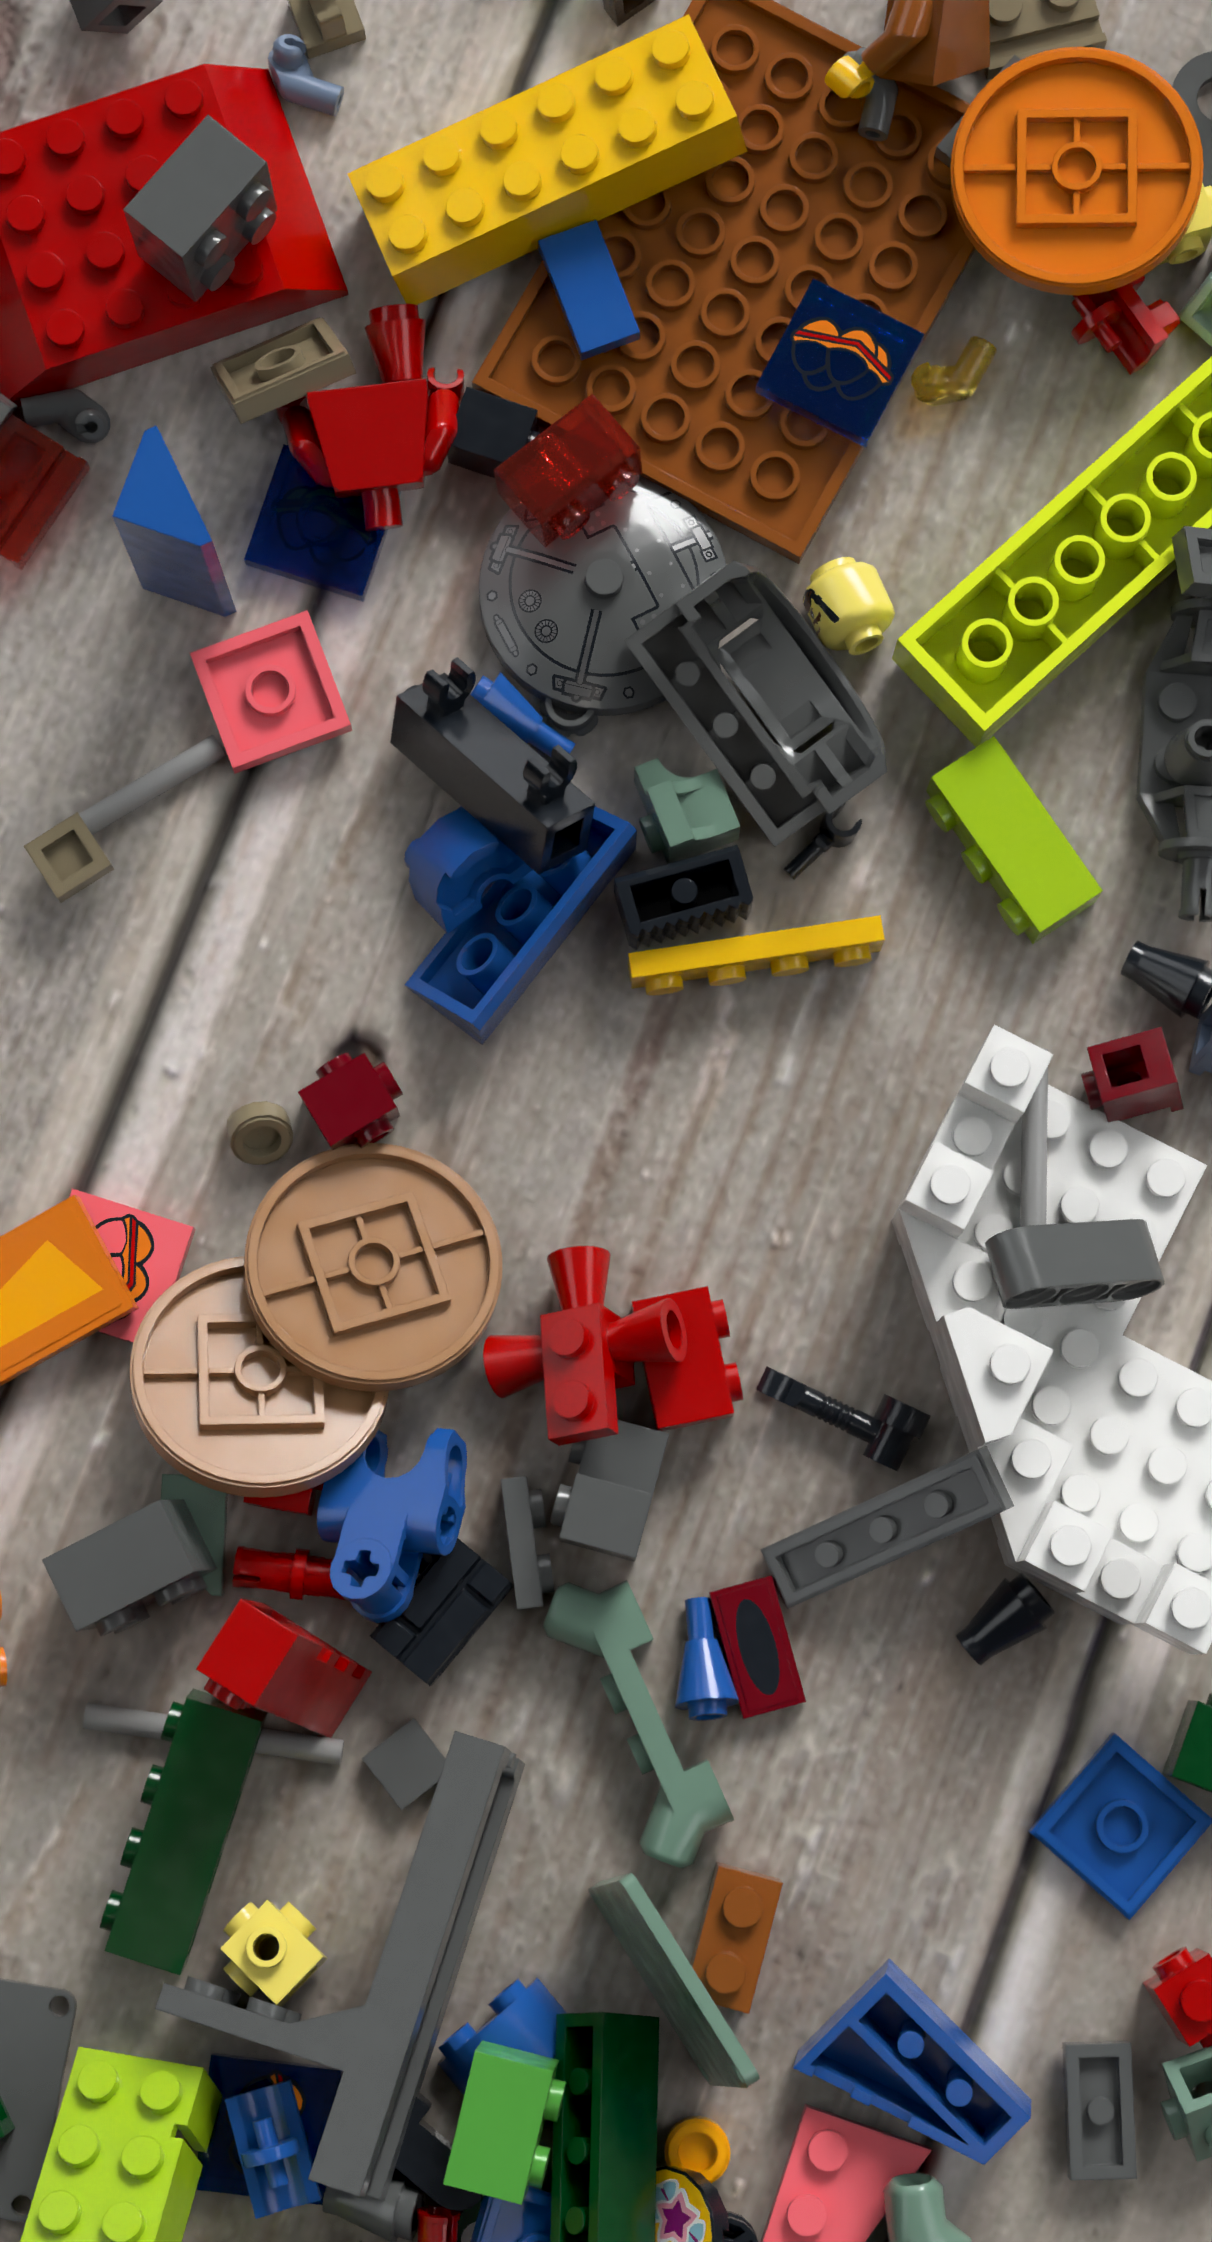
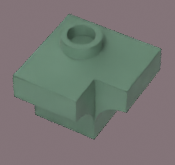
(684, 812)

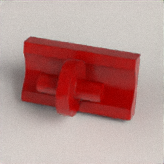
(1125, 323)

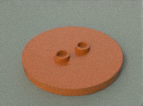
(1076, 170)

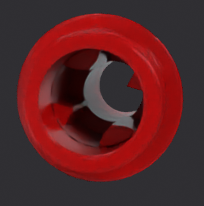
(397, 341)

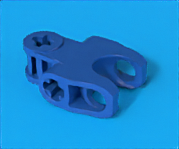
(391, 1522)

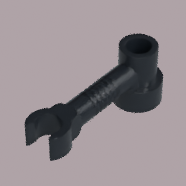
(886, 1433)

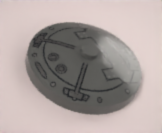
(568, 607)

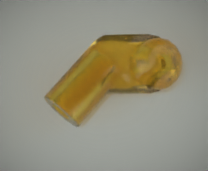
(954, 382)

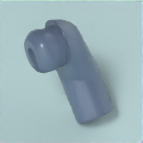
(296, 80)

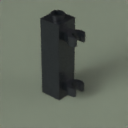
(492, 769)

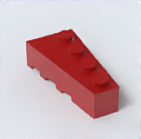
(281, 1669)

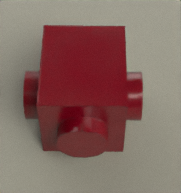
(352, 1101)

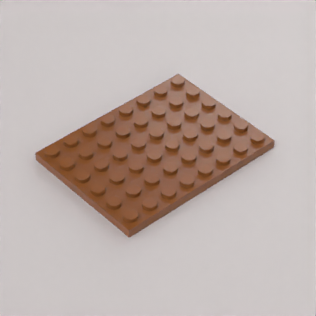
(726, 264)

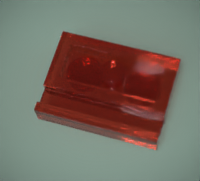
(34, 487)

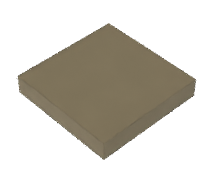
(282, 369)

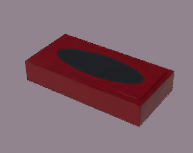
(757, 1647)

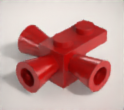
(583, 1349)

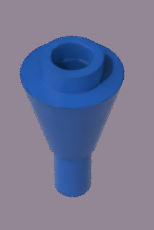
(518, 714)
(704, 1678)

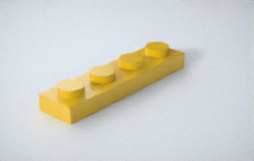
(730, 958)

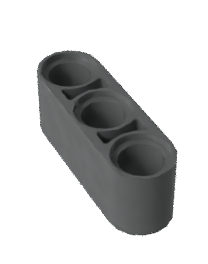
(1074, 1263)

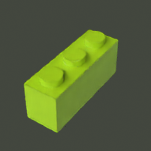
(1011, 841)

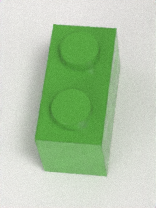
(503, 2123)

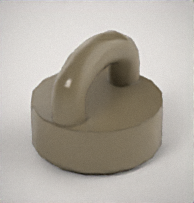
(259, 1132)

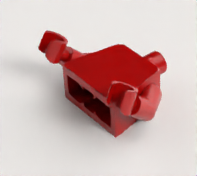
(374, 439)

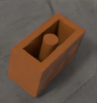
(735, 1934)

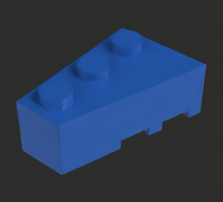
(916, 2064)

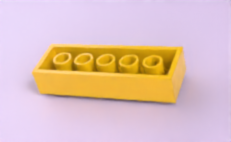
(548, 161)

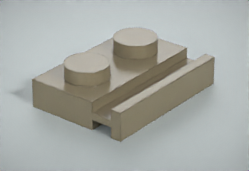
(1040, 26)

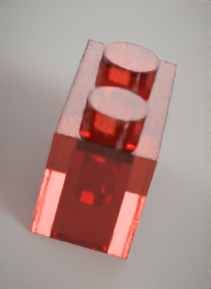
(569, 471)

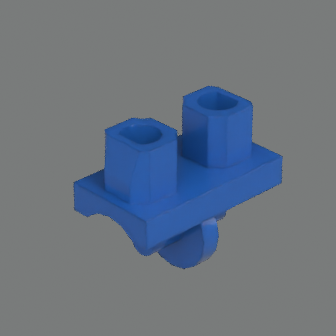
(272, 2148)

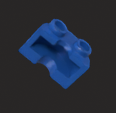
(455, 865)
(522, 2021)

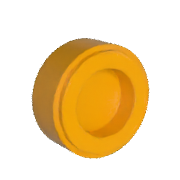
(698, 2146)

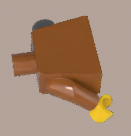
(919, 45)

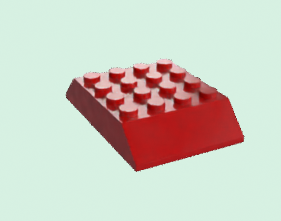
(69, 271)

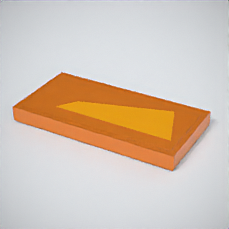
(55, 1287)

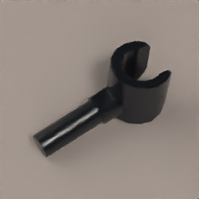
(827, 837)

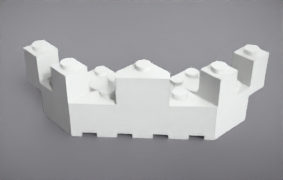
(1083, 1424)

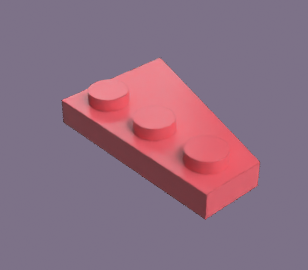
(837, 2179)

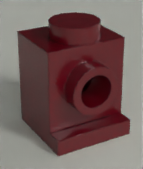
(1134, 1059)

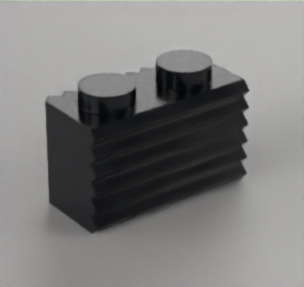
(683, 896)

